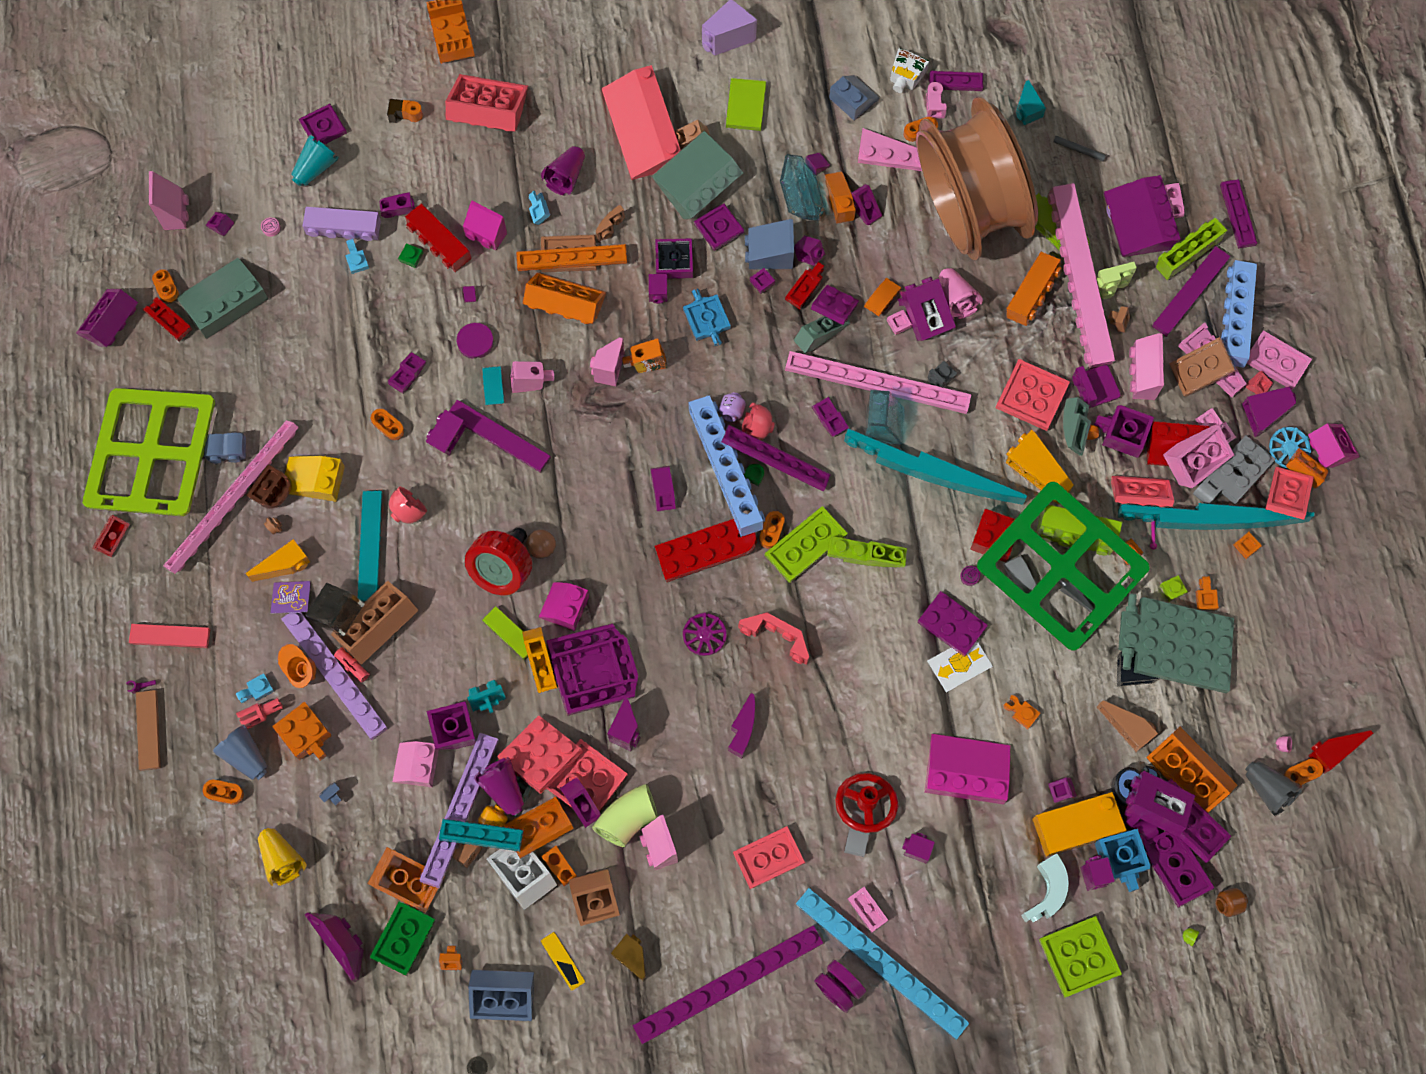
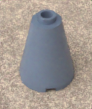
(242, 753)

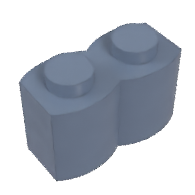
(225, 447)

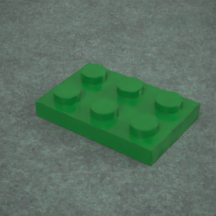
(402, 938)

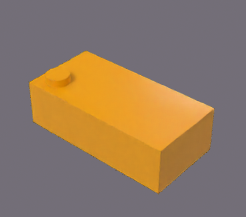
(1078, 824)

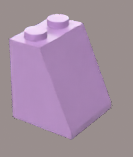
(728, 29)

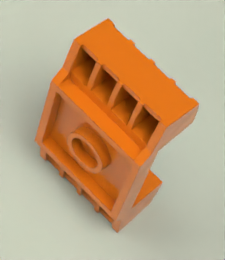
(450, 30)

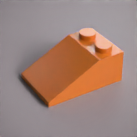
(401, 879)

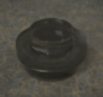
(477, 1065)

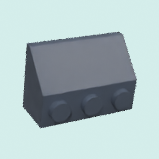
(501, 995)

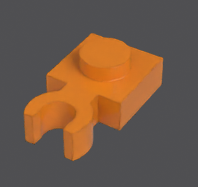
(1024, 713)

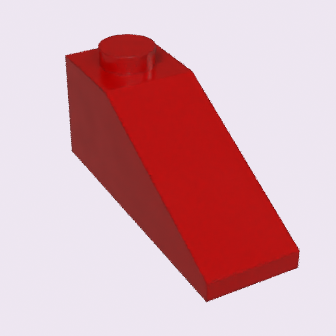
(1336, 749)

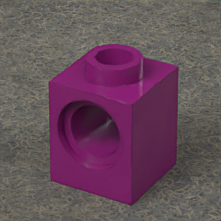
(809, 250)
(658, 288)

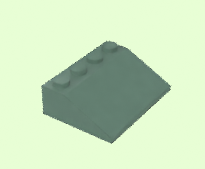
(696, 175)
(222, 298)

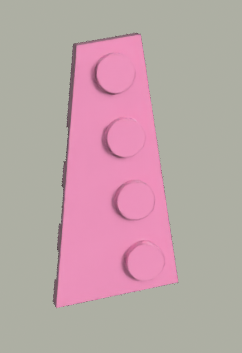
(887, 152)

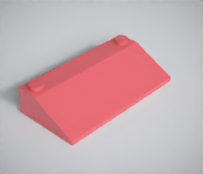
(641, 122)

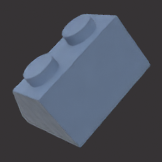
(852, 96)

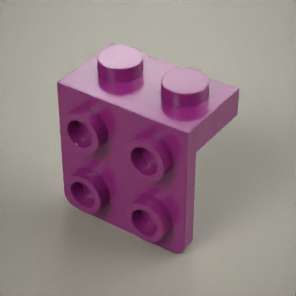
(1096, 385)

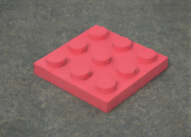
(1032, 394)
(540, 754)
(595, 772)

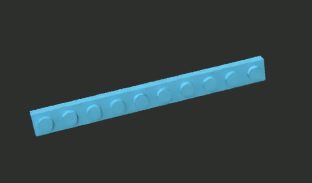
(882, 964)

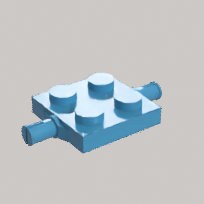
(706, 317)

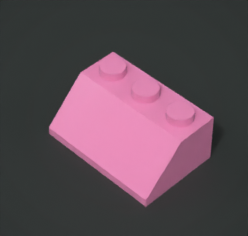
(1147, 367)

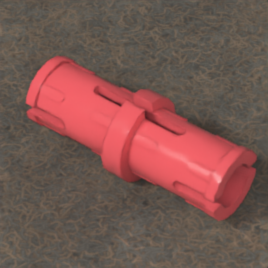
(351, 664)

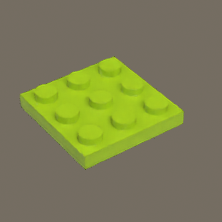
(1080, 956)

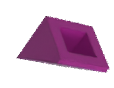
(469, 294)

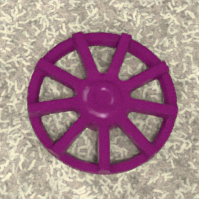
(704, 634)

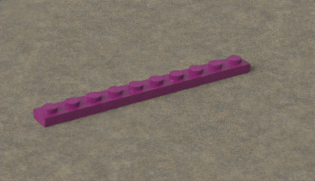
(727, 984)

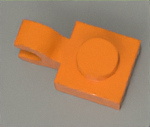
(1206, 598)

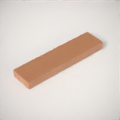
(148, 730)

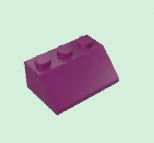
(107, 317)

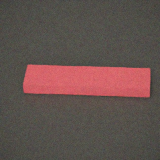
(169, 635)

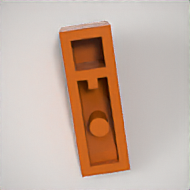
(840, 197)

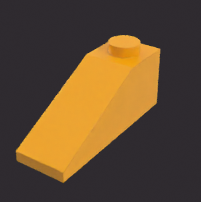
(282, 562)
(539, 659)

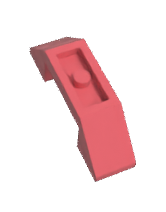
(752, 625)

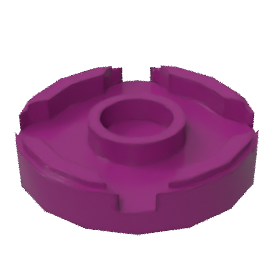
(475, 340)

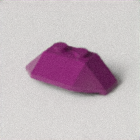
(340, 941)

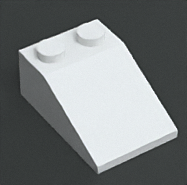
(523, 876)

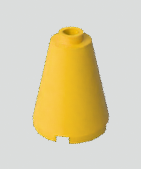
(279, 858)

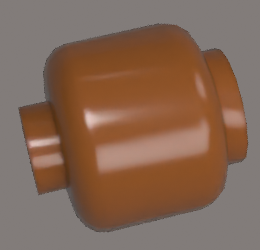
(1231, 902)

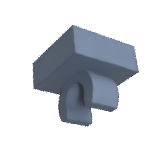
(330, 793)

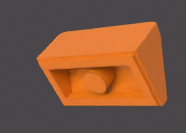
(1304, 464)

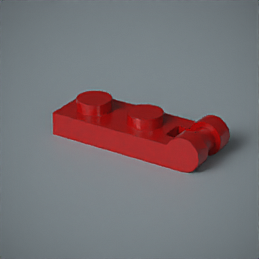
(168, 319)

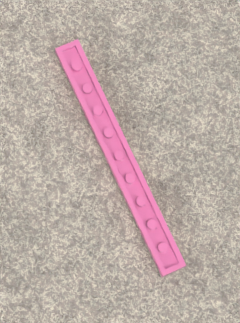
(874, 380)
(229, 498)

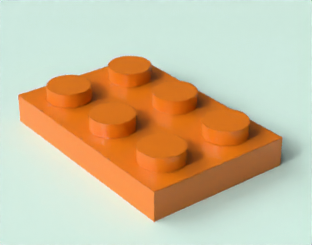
(541, 825)

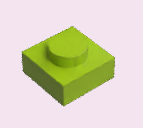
(1173, 588)

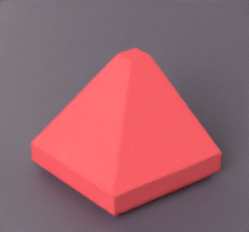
(1259, 383)

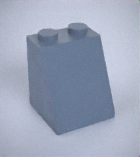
(770, 246)

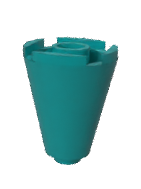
(312, 161)

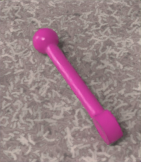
(1153, 545)

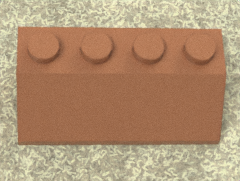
(376, 622)

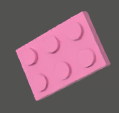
(1278, 360)

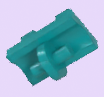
(487, 698)

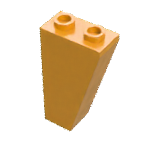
(1036, 463)

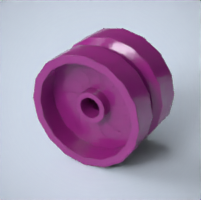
(838, 987)

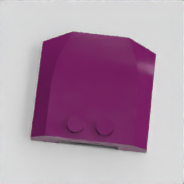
(593, 668)

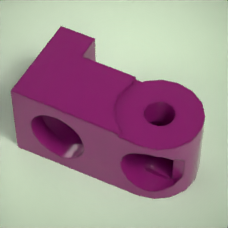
(396, 205)

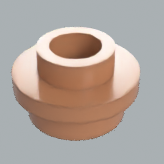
(273, 525)

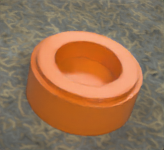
(1093, 432)

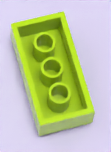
(1062, 527)

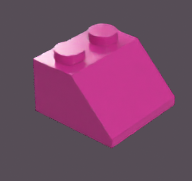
(484, 226)
(1333, 445)
(564, 605)

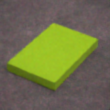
(745, 104)

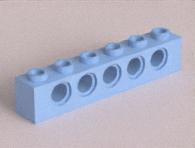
(1245, 273)

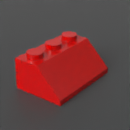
(1165, 436)

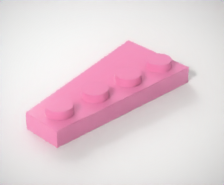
(1230, 384)

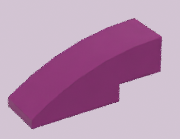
(743, 728)

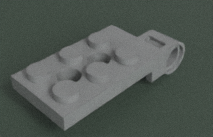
(1230, 484)

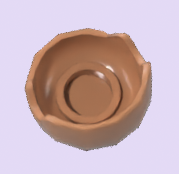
(540, 544)

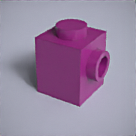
(918, 847)

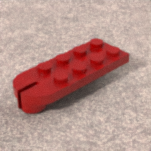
(703, 549)

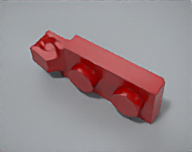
(805, 286)

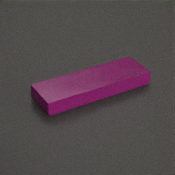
(958, 80)

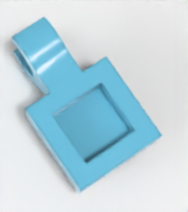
(539, 209)
(356, 259)
(258, 688)

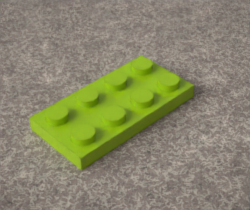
(804, 544)

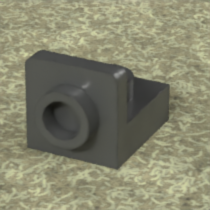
(941, 375)

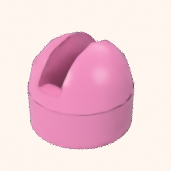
(1284, 744)

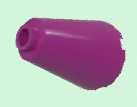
(564, 171)
(502, 785)

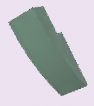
(1076, 424)

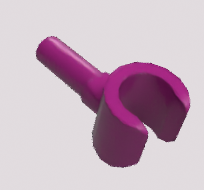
(137, 686)

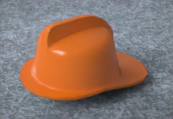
(296, 665)

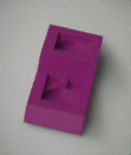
(407, 373)
(829, 417)

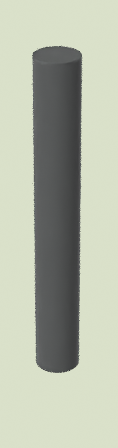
(1079, 148)

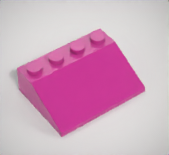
(968, 769)

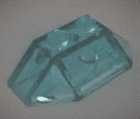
(801, 189)

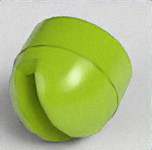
(1190, 936)

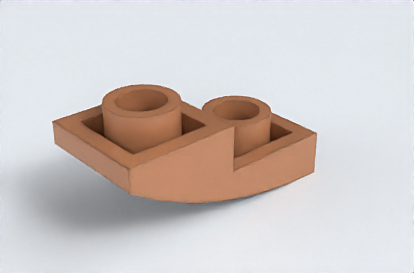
(605, 228)

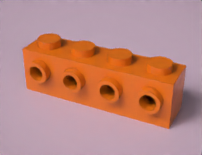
(1034, 288)

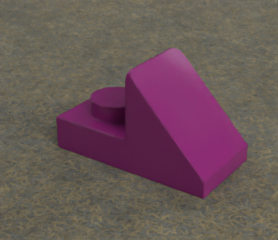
(866, 204)

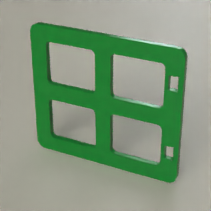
(1062, 565)

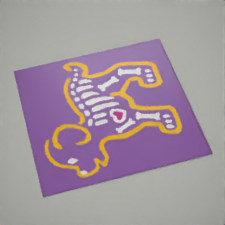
(290, 597)

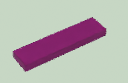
(1238, 213)

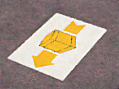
(954, 669)

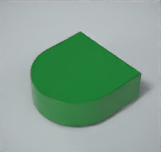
(755, 474)

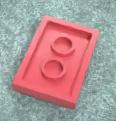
(1142, 491)
(1289, 493)
(768, 857)

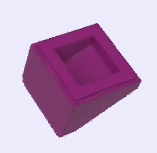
(816, 163)
(220, 223)
(1062, 790)

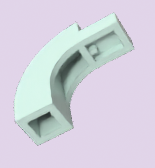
(1057, 888)

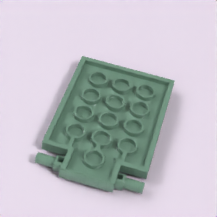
(1177, 643)

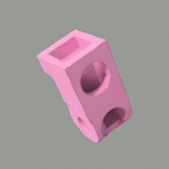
(933, 101)
(1175, 199)

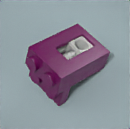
(912, 298)
(1158, 804)

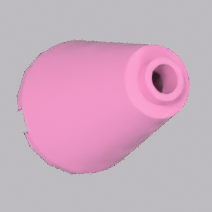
(959, 294)

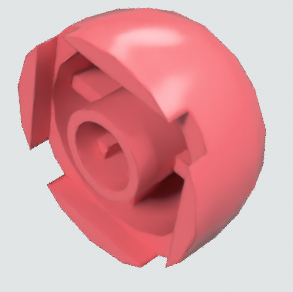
(758, 422)
(405, 507)

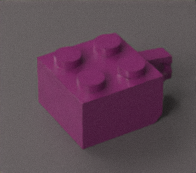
(1125, 430)

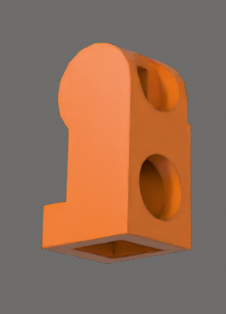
(559, 865)

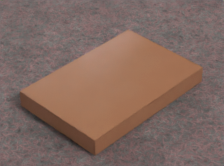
(561, 242)
(1202, 367)

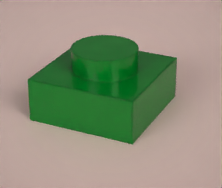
(410, 255)

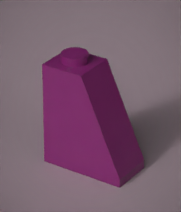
(1268, 408)

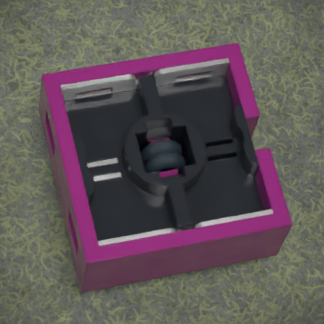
(674, 258)

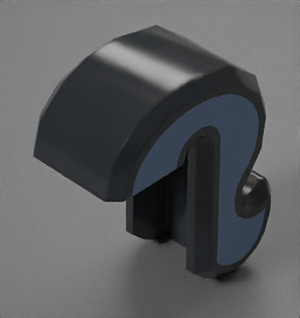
(1123, 780)

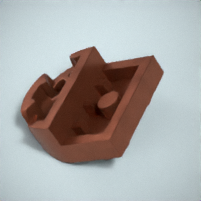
(270, 488)

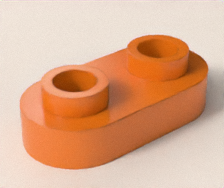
(911, 135)
(164, 284)
(388, 425)
(771, 530)
(1301, 771)
(224, 792)

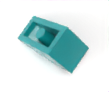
(1030, 105)

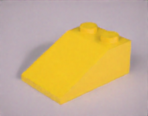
(315, 476)

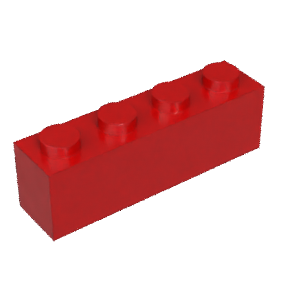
(437, 237)

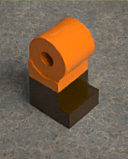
(404, 110)

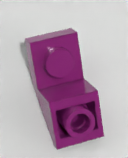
(663, 488)

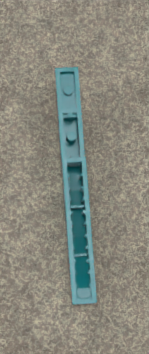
(933, 470)
(1209, 517)

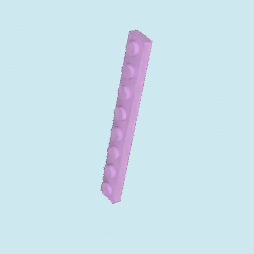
(334, 674)
(459, 809)

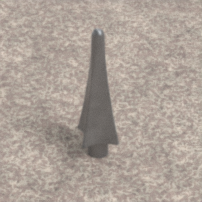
(1071, 591)

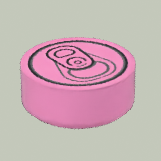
(270, 227)

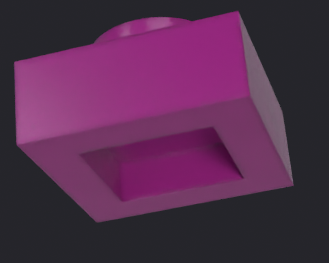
(762, 280)

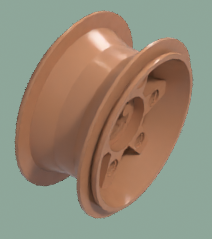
(977, 178)

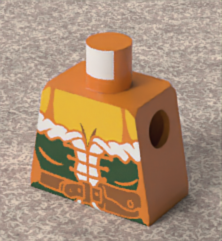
(646, 357)

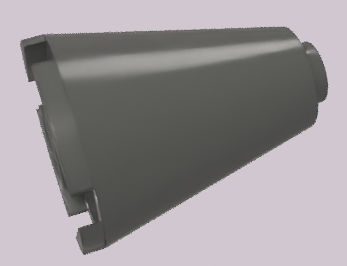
(1272, 786)

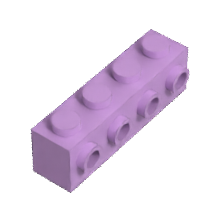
(341, 223)

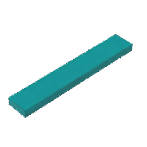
(370, 544)

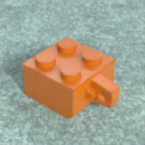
(303, 732)

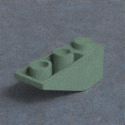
(817, 332)

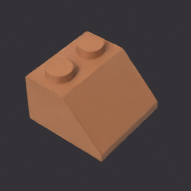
(594, 897)

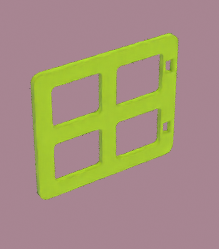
(149, 451)

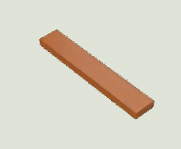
(571, 257)

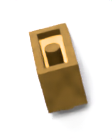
(631, 955)

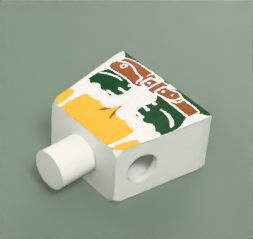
(907, 70)

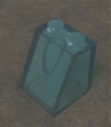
(884, 417)

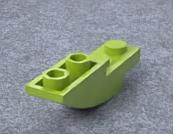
(867, 553)

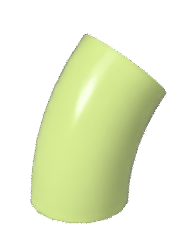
(626, 816)

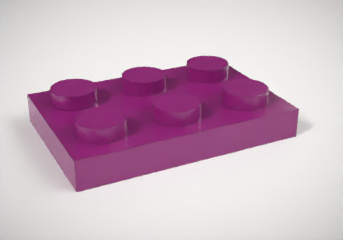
(952, 623)

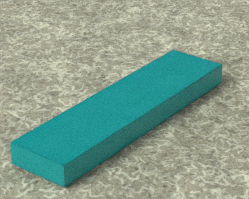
(481, 835)

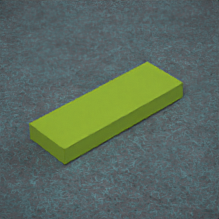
(506, 630)

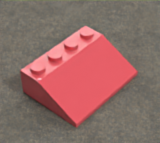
(486, 102)

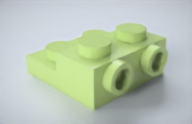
(1113, 278)

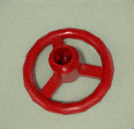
(867, 802)

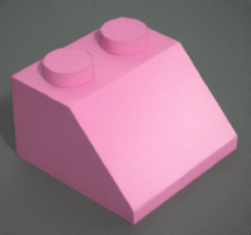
(608, 363)
(415, 764)

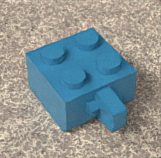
(1125, 856)

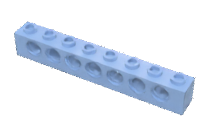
(745, 523)

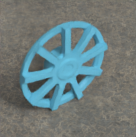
(1289, 446)

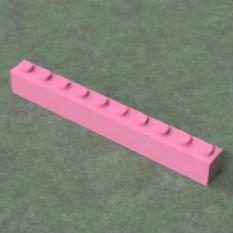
(1081, 276)

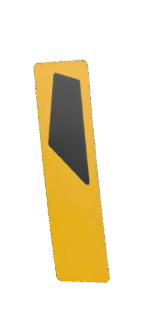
(562, 961)

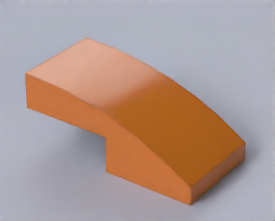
(882, 297)

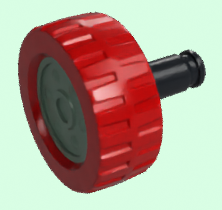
(499, 561)

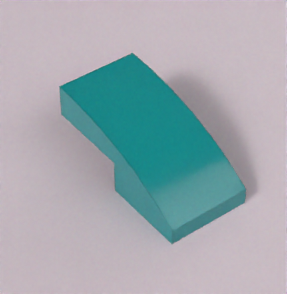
(493, 385)

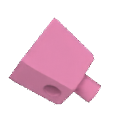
(529, 376)

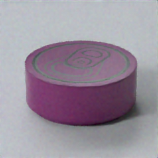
(970, 576)

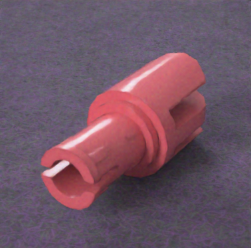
(258, 713)

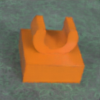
(451, 959)

